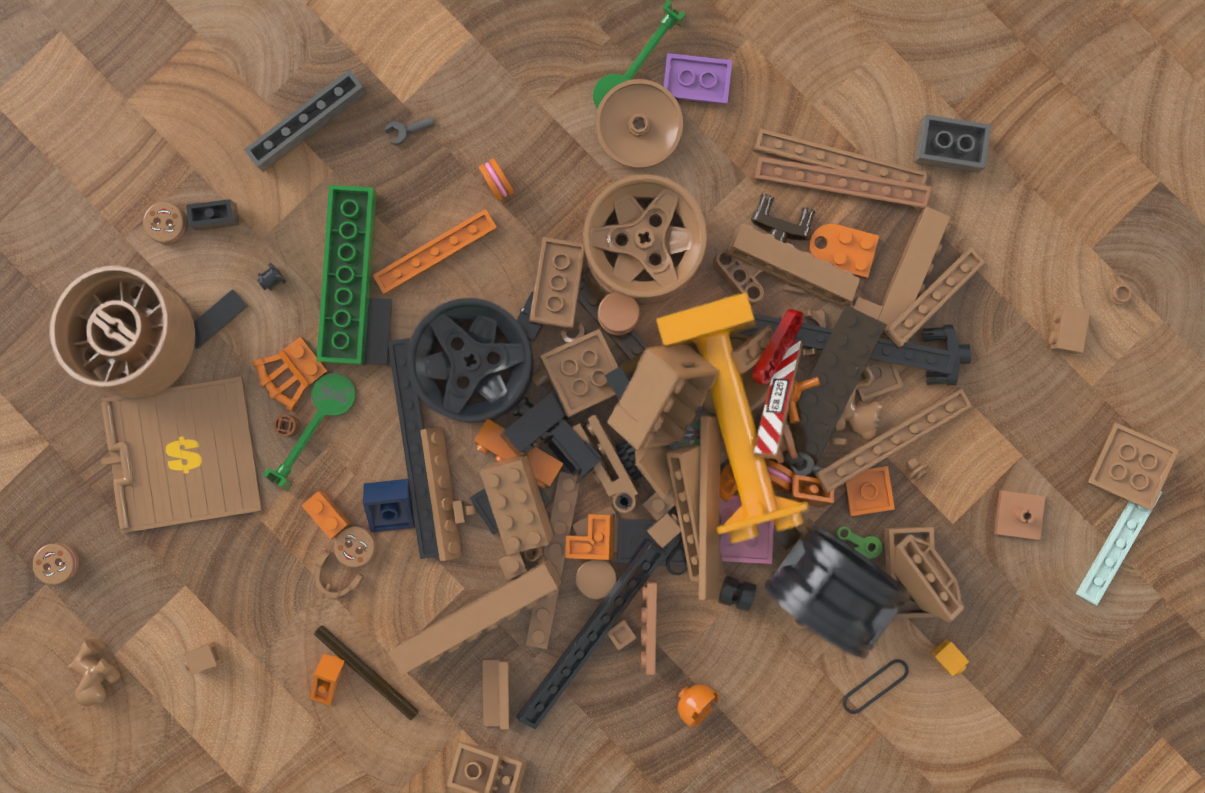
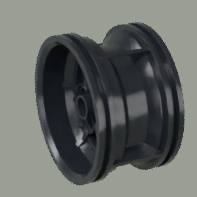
(836, 591)

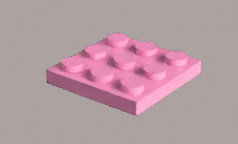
(752, 550)

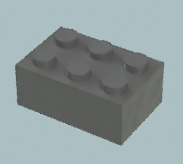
(952, 143)

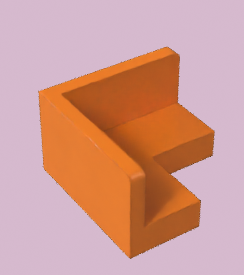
(598, 543)

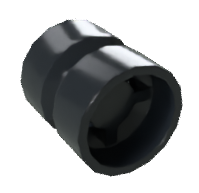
(745, 593)

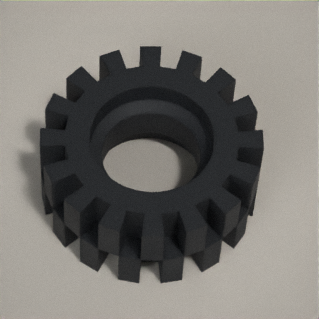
(627, 456)

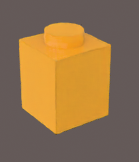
(950, 658)

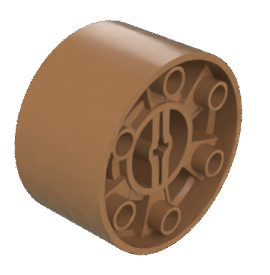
(159, 343)

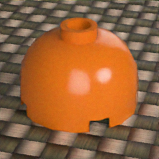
(696, 703)

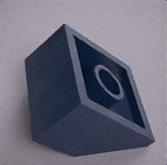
(388, 505)

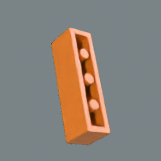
(543, 465)

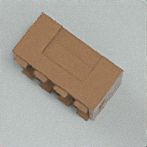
(663, 396)

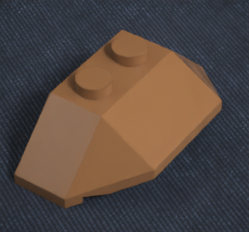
(927, 578)

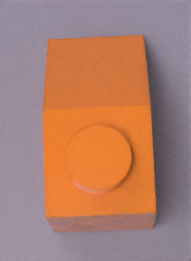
(810, 490)
(326, 679)

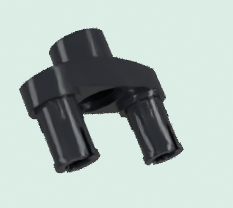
(962, 356)

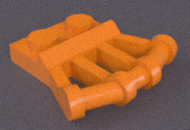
(301, 362)

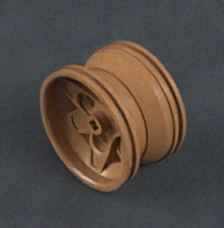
(635, 226)

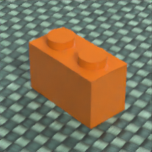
(326, 514)

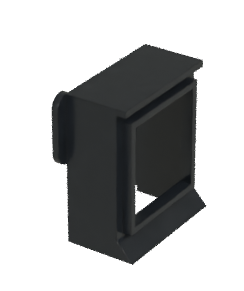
(572, 451)

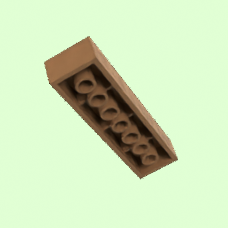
(473, 618)

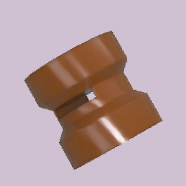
(290, 425)

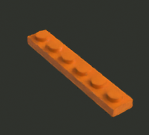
(434, 251)

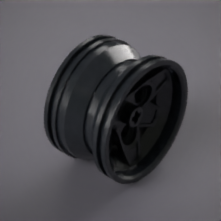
(453, 364)

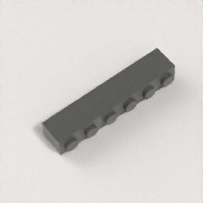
(305, 121)

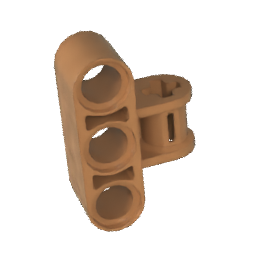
(748, 272)

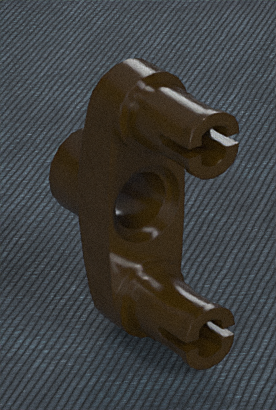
(779, 228)

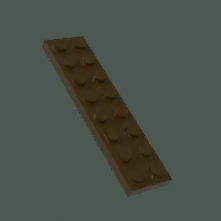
(838, 373)

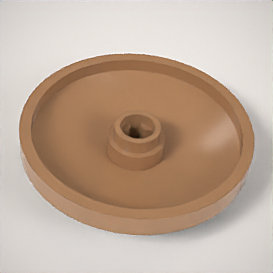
(639, 123)

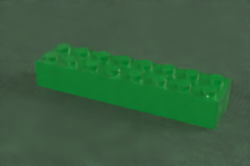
(346, 274)

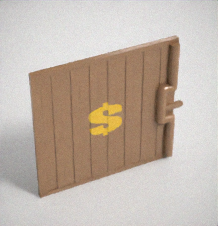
(181, 455)

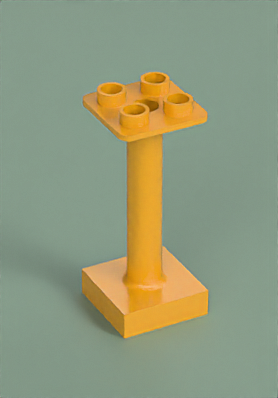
(710, 330)

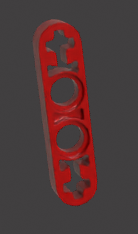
(777, 346)

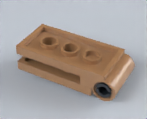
(617, 488)

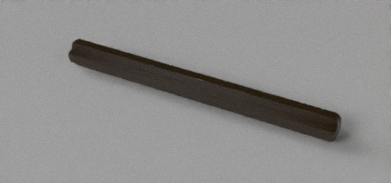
(366, 672)

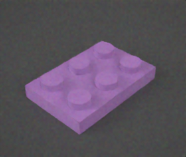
(698, 78)

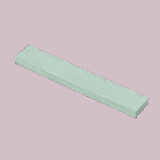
(1113, 552)

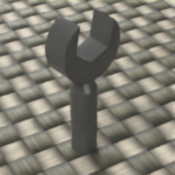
(413, 127)
(807, 467)

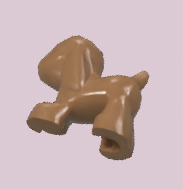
(93, 672)

